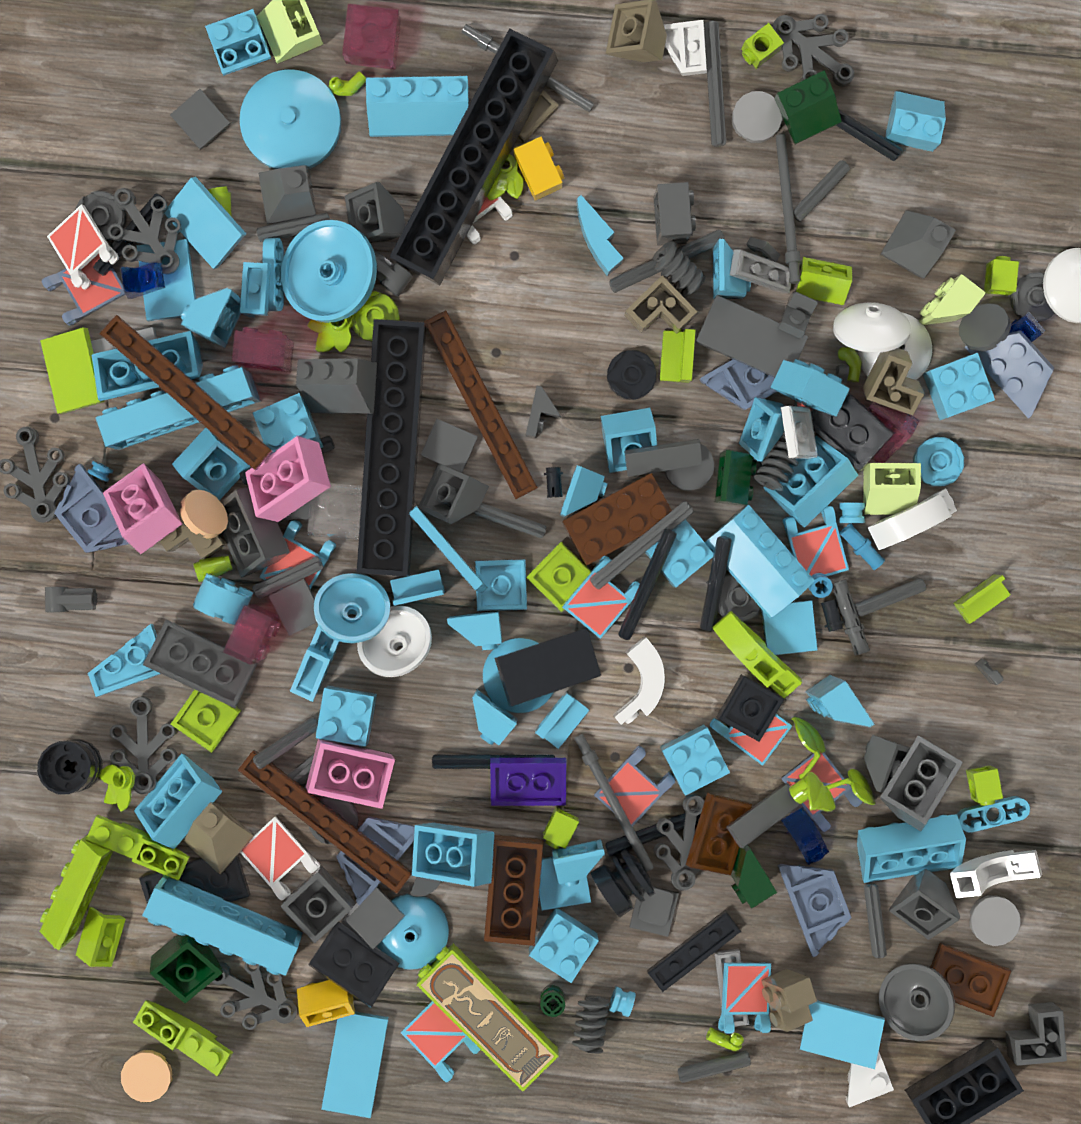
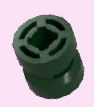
(552, 995)

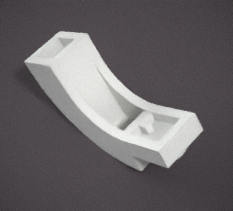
(913, 520)
(651, 684)
(985, 871)

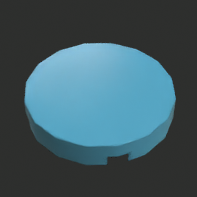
(940, 461)

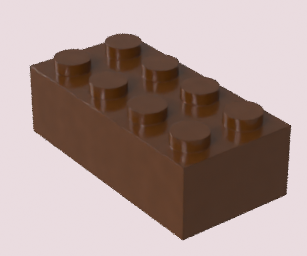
(617, 519)
(514, 890)

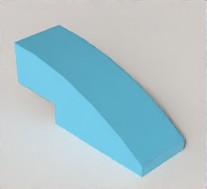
(597, 236)
(314, 665)

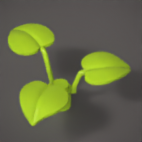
(810, 785)

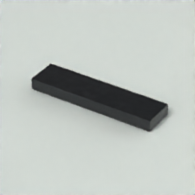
(693, 951)

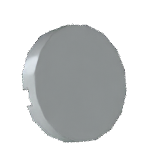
(756, 117)
(994, 920)

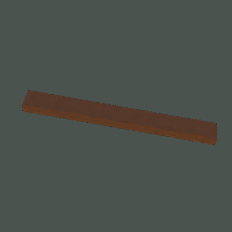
(186, 392)
(480, 404)
(327, 823)

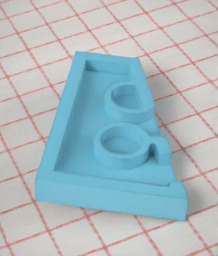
(125, 665)

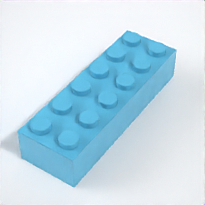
(163, 414)
(223, 925)

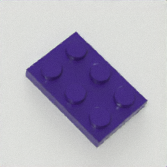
(528, 781)

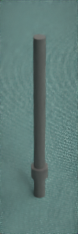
(486, 42)
(792, 256)
(590, 758)

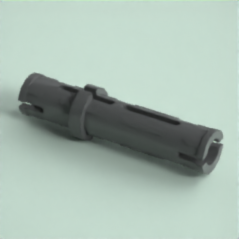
(851, 621)

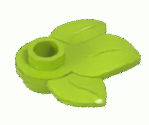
(507, 180)
(332, 335)
(120, 783)

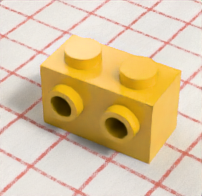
(538, 168)
(323, 1003)

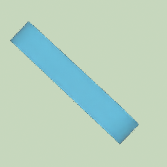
(273, 254)
(1008, 803)

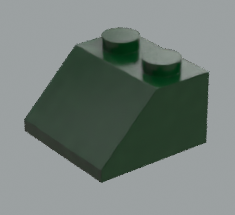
(808, 107)
(734, 478)
(750, 879)
(185, 966)

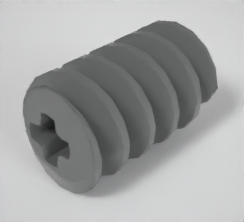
(679, 268)
(776, 466)
(592, 1024)

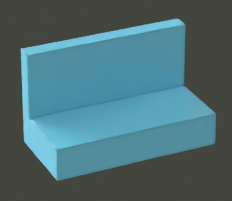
(255, 289)
(417, 587)
(561, 720)

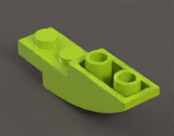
(756, 656)
(138, 846)
(183, 1034)

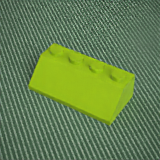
(74, 893)

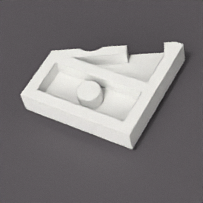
(687, 46)
(867, 1082)

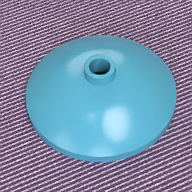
(351, 595)
(493, 682)
(426, 922)

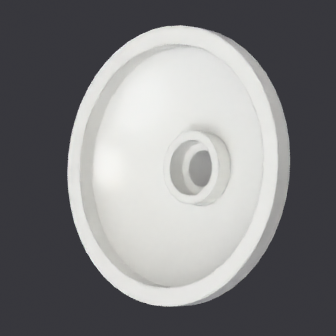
(1063, 285)
(872, 327)
(918, 346)
(404, 628)

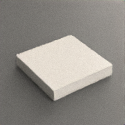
(799, 432)

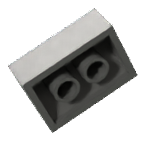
(337, 385)
(251, 539)
(920, 783)

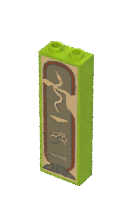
(487, 1016)

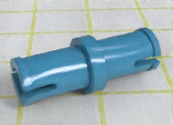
(862, 546)

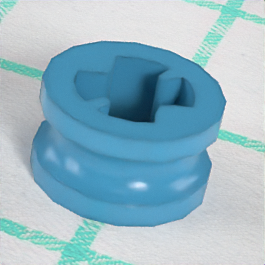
(100, 471)
(821, 593)

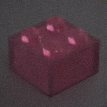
(371, 36)
(263, 350)
(252, 634)

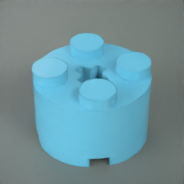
(221, 598)

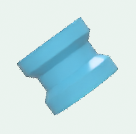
(852, 512)
(622, 1001)

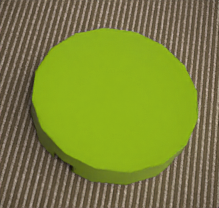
(384, 309)

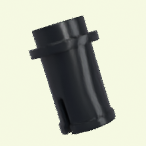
(554, 484)
(832, 615)

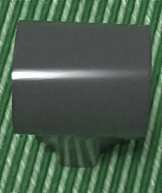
(391, 275)
(65, 599)

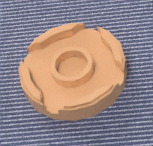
(204, 513)
(146, 1076)

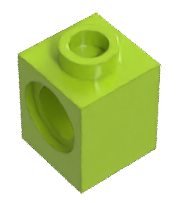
(767, 37)
(1001, 276)
(984, 785)
(560, 828)

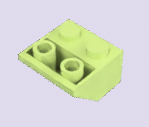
(289, 28)
(953, 301)
(890, 487)

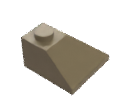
(637, 32)
(217, 837)

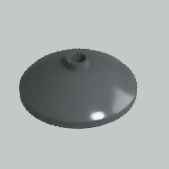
(903, 1009)

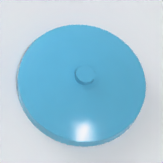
(290, 120)
(328, 271)

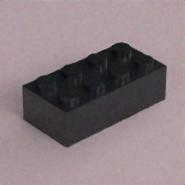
(965, 1087)

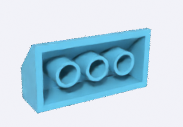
(416, 105)
(119, 376)
(762, 562)
(905, 851)

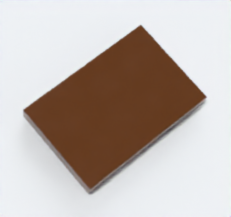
(713, 845)
(972, 979)

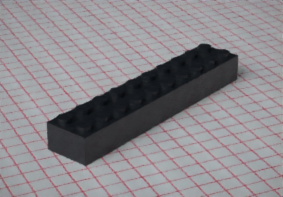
(474, 156)
(392, 449)

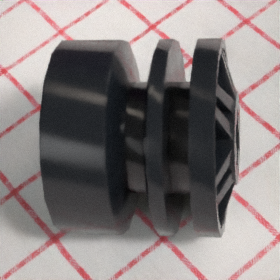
(56, 763)
(622, 882)

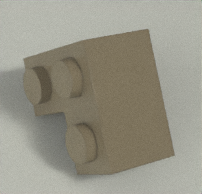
(663, 301)
(889, 384)
(182, 534)
(789, 999)

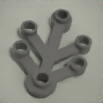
(810, 47)
(148, 234)
(36, 479)
(142, 749)
(682, 846)
(257, 996)

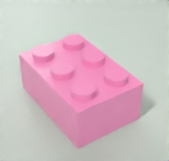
(288, 479)
(142, 508)
(350, 773)

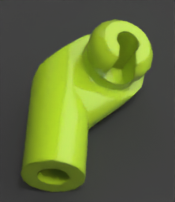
(347, 88)
(853, 361)
(730, 1042)

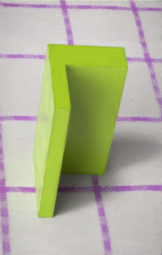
(824, 280)
(677, 356)
(982, 598)
(100, 938)

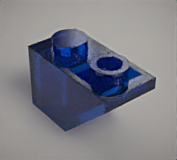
(805, 836)

